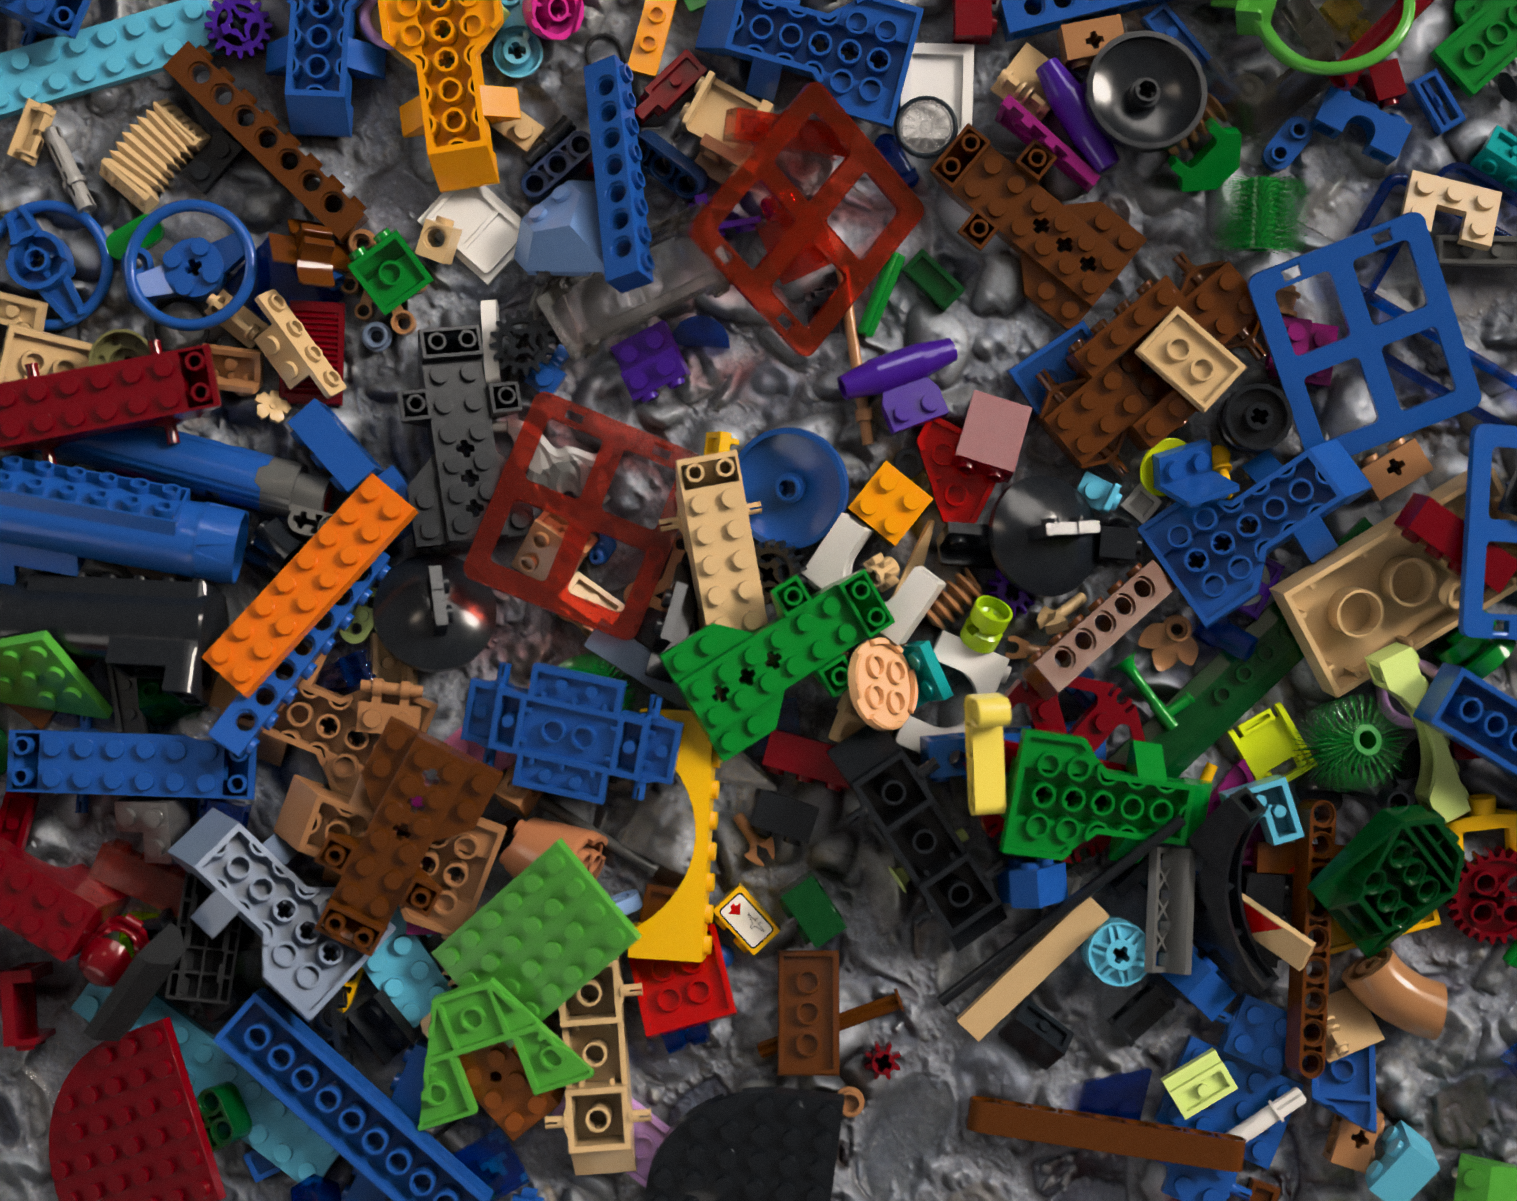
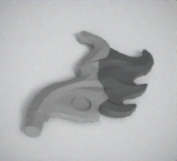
(555, 468)

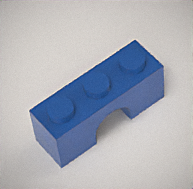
(1383, 131)

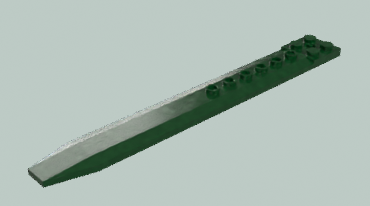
(1223, 692)

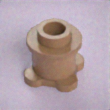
(1286, 300)

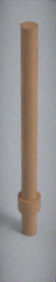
(863, 414)

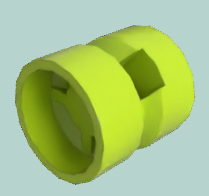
(986, 624)

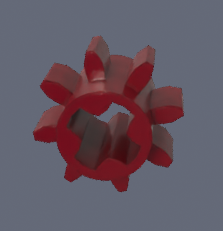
(885, 1068)

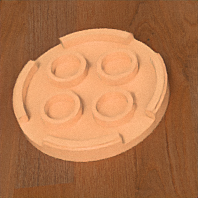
(882, 684)

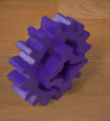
(226, 32)

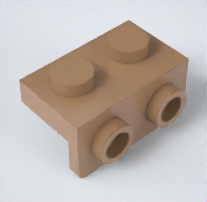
(238, 369)

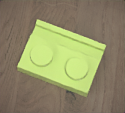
(1199, 1083)

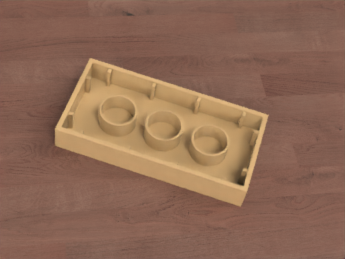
(1377, 594)

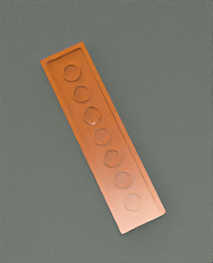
(309, 585)

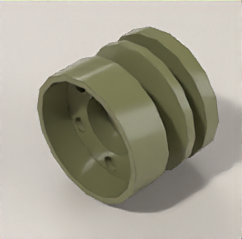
(117, 346)

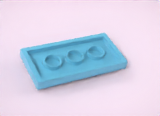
(406, 972)

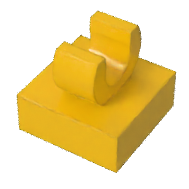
(718, 442)

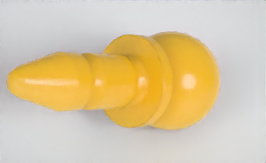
(1220, 462)

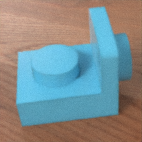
(1099, 493)

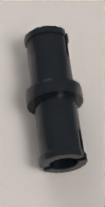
(549, 140)

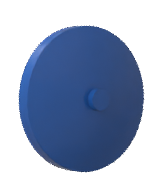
(798, 485)

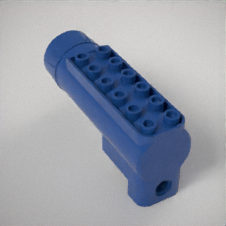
(67, 514)

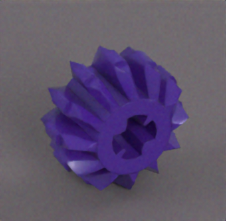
(1000, 590)

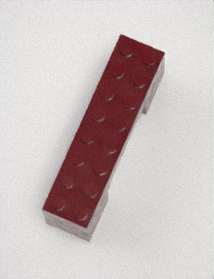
(53, 903)

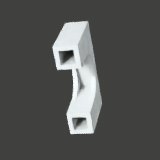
(835, 561)
(981, 669)

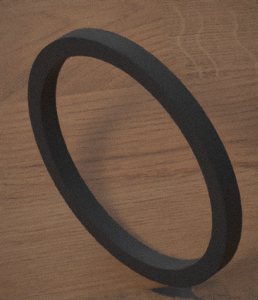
(174, 300)

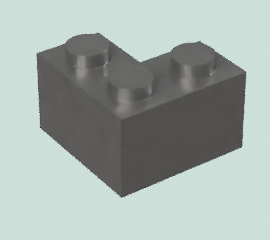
(159, 818)

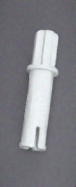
(1269, 1114)

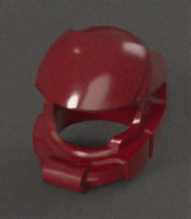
(105, 959)

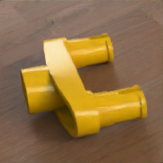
(1486, 816)

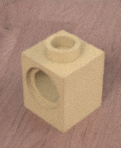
(426, 244)

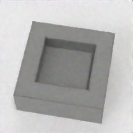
(1140, 504)

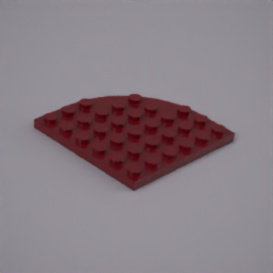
(132, 1125)

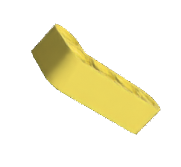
(984, 744)

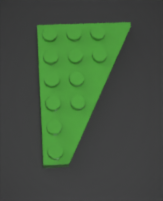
(43, 676)

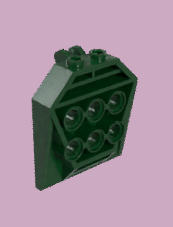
(1390, 876)

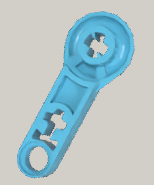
(516, 34)

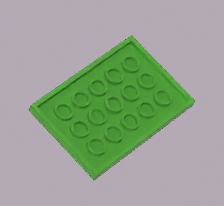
(541, 934)

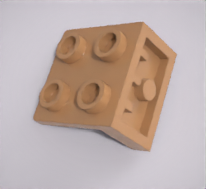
(542, 544)

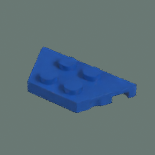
(1349, 1088)

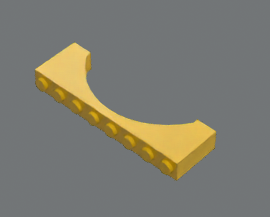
(681, 925)

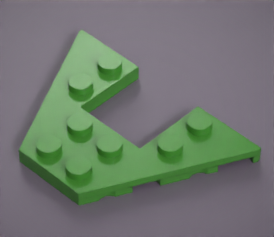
(478, 1018)

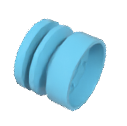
(1112, 969)

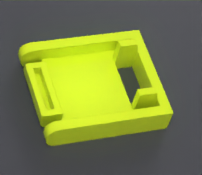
(1269, 742)

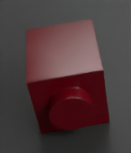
(1384, 84)

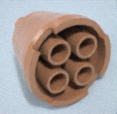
(539, 834)

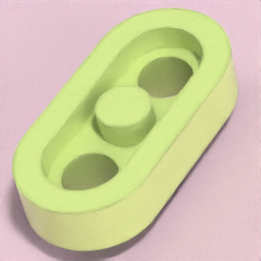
(364, 617)

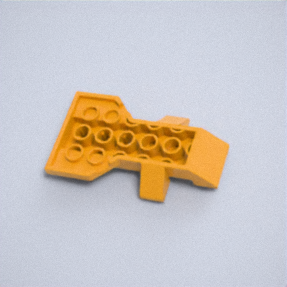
(453, 100)

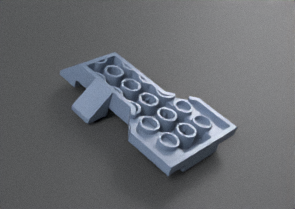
(250, 882)

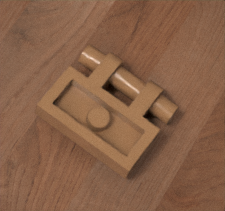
(375, 714)

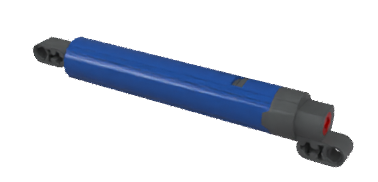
(212, 471)

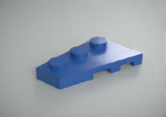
(1052, 359)

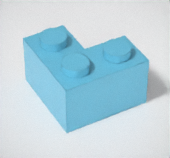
(1281, 819)
(1404, 1167)

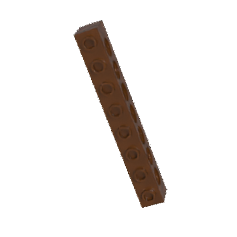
(185, 68)

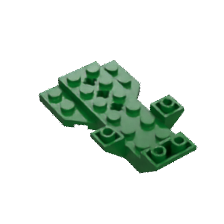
(805, 639)
(1131, 807)

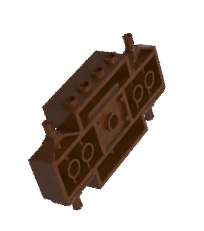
(1113, 392)

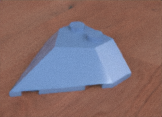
(562, 233)

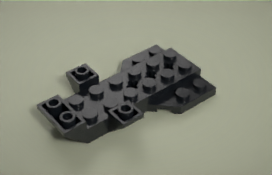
(458, 412)

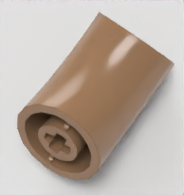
(1398, 993)

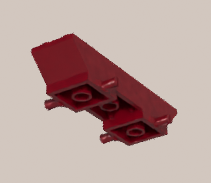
(107, 398)

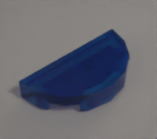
(701, 332)

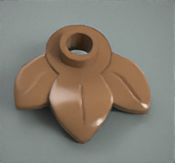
(1169, 647)

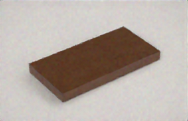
(808, 1013)

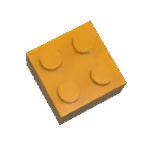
(889, 504)

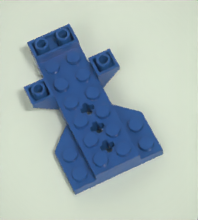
(780, 36)
(319, 66)
(1284, 505)

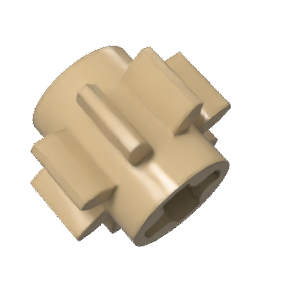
(882, 571)

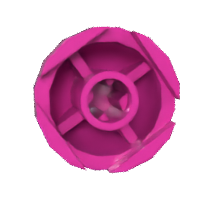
(553, 17)

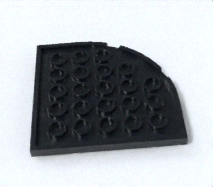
(751, 1148)

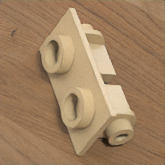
(27, 138)
(243, 325)

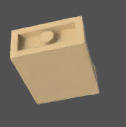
(709, 109)

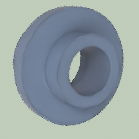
(370, 330)

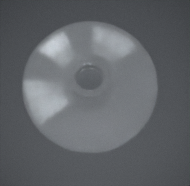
(200, 722)

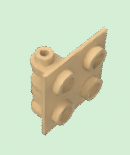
(1023, 83)
(1348, 1026)

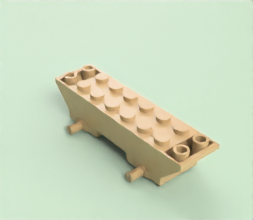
(719, 543)
(600, 1108)

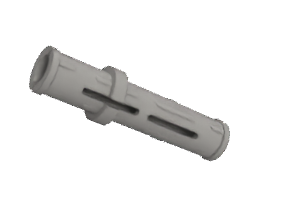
(74, 181)

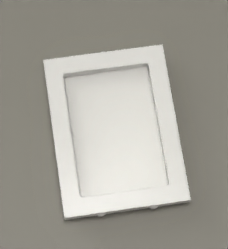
(943, 73)
(486, 225)

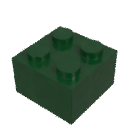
(812, 908)

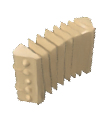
(152, 154)

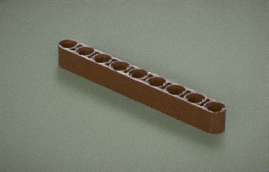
(1319, 922)
(1106, 1133)

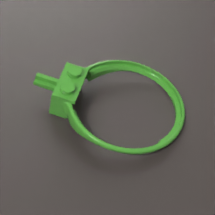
(1255, 19)

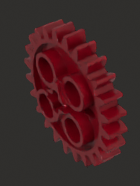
(1490, 921)

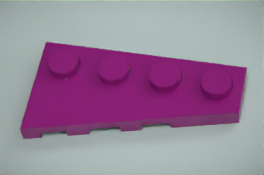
(1027, 127)

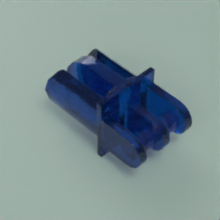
(352, 670)

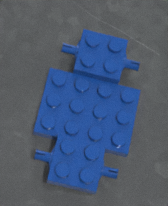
(571, 732)
(1254, 1057)

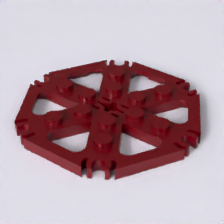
(1093, 725)

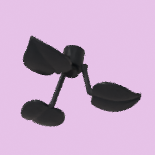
(1387, 796)

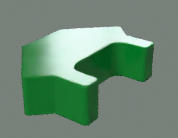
(1213, 162)

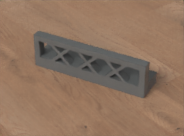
(1173, 910)

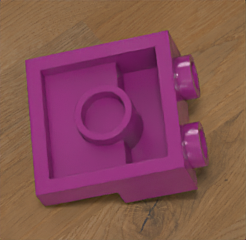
(1304, 338)

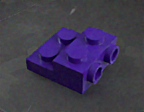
(651, 362)

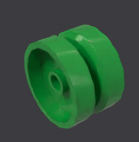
(1474, 654)

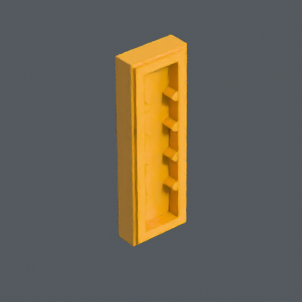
(651, 37)

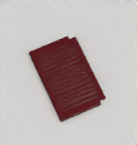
(327, 329)

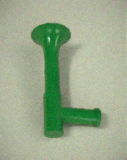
(1163, 713)

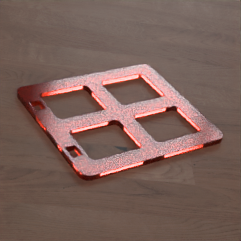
(808, 218)
(583, 518)

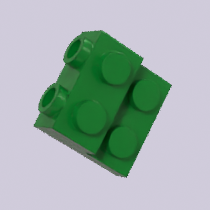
(388, 270)

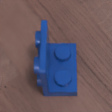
(1188, 475)

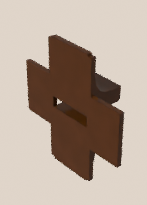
(316, 253)

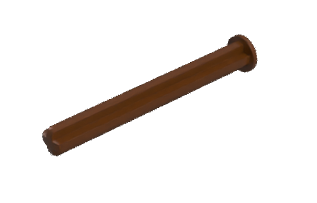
(847, 1019)

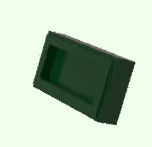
(933, 280)

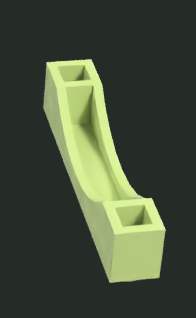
(1438, 784)

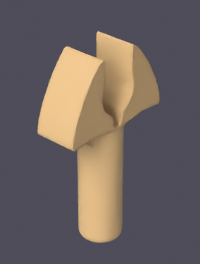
(1056, 620)

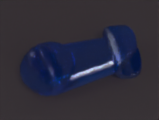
(894, 154)

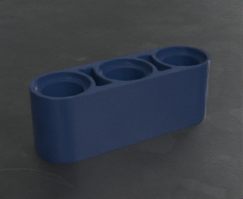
(562, 152)
(680, 164)

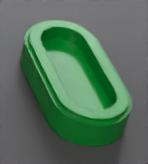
(118, 240)

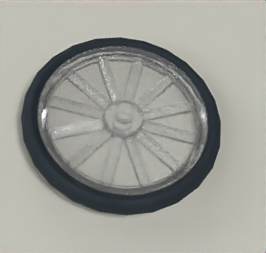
(925, 127)

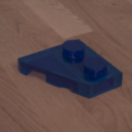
(1117, 1094)

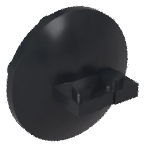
(1043, 536)
(433, 613)

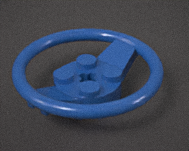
(176, 274)
(54, 276)

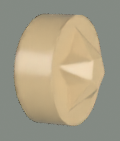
(1450, 592)

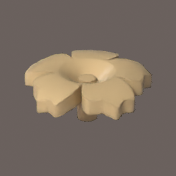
(271, 406)

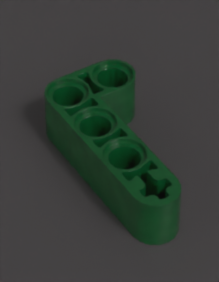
(224, 1115)

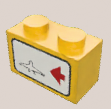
(745, 920)

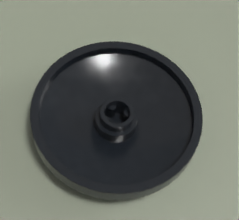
(1145, 91)

